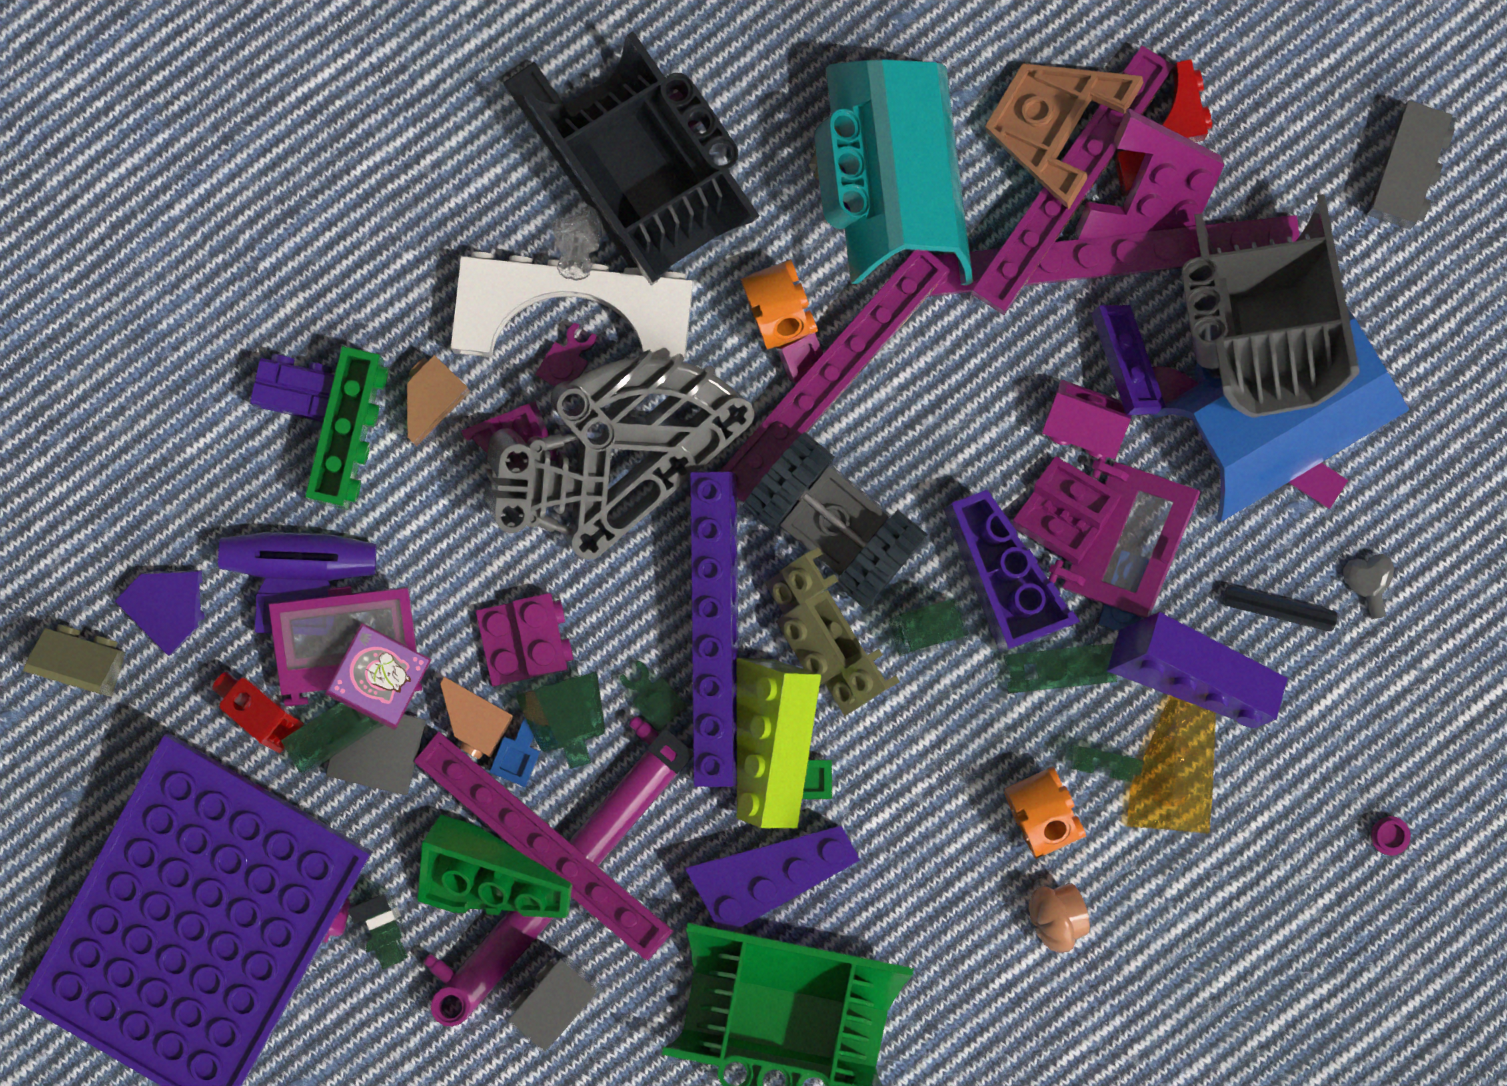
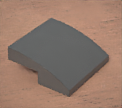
(382, 757)

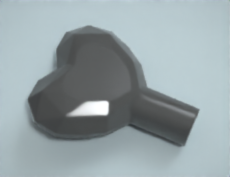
(1370, 580)

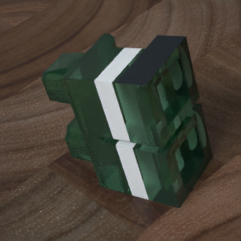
(385, 927)

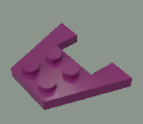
(1168, 188)

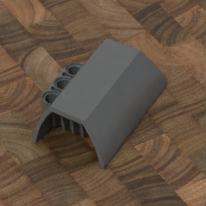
(1272, 319)

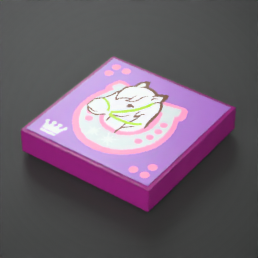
(378, 676)

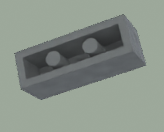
(1411, 165)

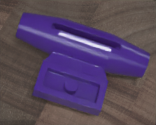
(294, 565)

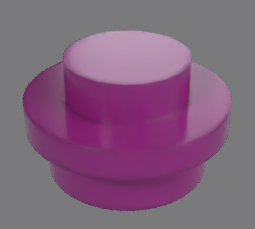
(1390, 836)

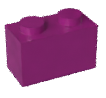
(1086, 420)

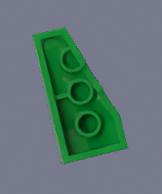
(476, 870)

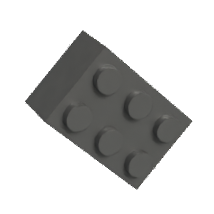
(554, 1003)

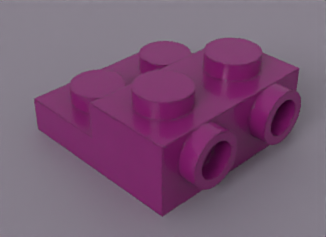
(524, 639)

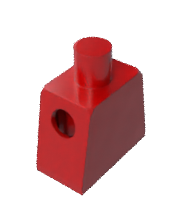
(256, 710)

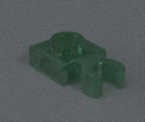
(657, 699)

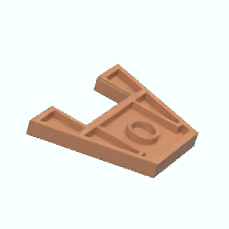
(1042, 113)

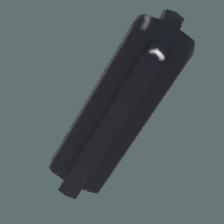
(1280, 608)

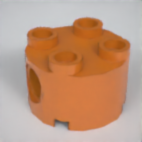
(778, 304)
(1044, 812)

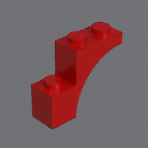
(1185, 118)

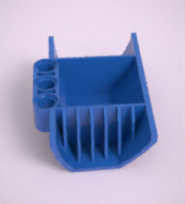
(1276, 448)

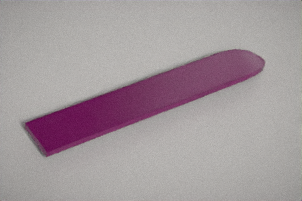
(1318, 483)

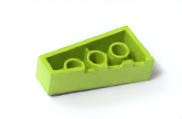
(773, 739)

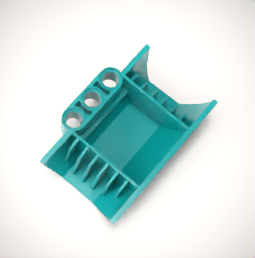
(896, 161)

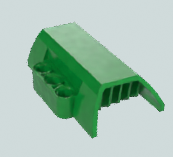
(785, 1009)

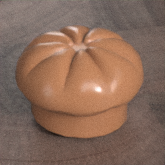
(1059, 916)

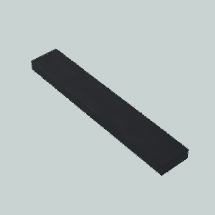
(533, 81)

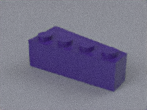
(1005, 574)
(761, 879)

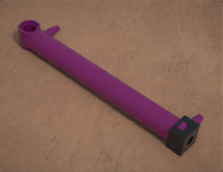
(595, 839)

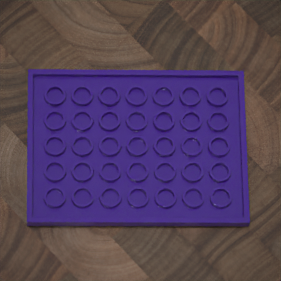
(195, 923)

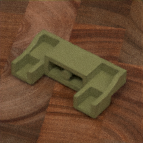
(823, 636)

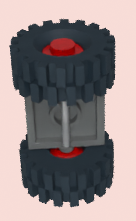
(836, 518)

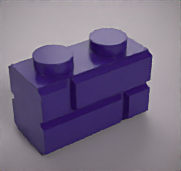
(292, 388)

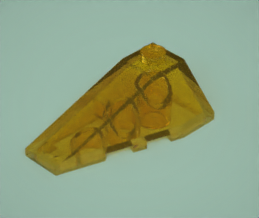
(1176, 772)

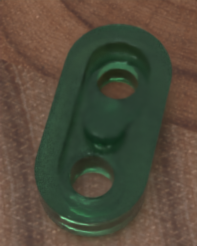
(1120, 766)

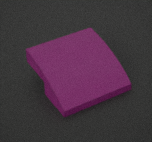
(1066, 510)

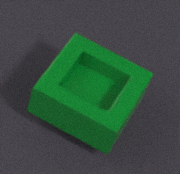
(818, 780)

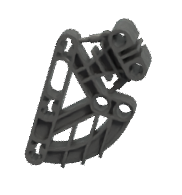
(532, 481)

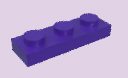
(1128, 359)

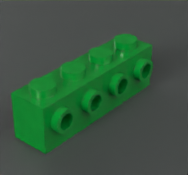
(345, 428)

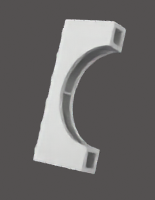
(497, 290)

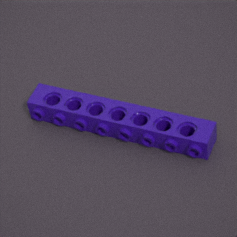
(714, 627)

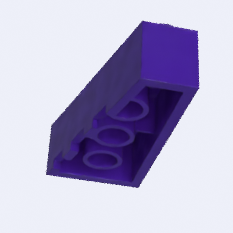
(1197, 670)

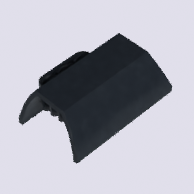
(646, 162)

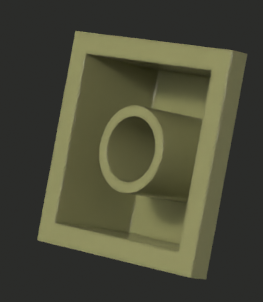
(76, 662)

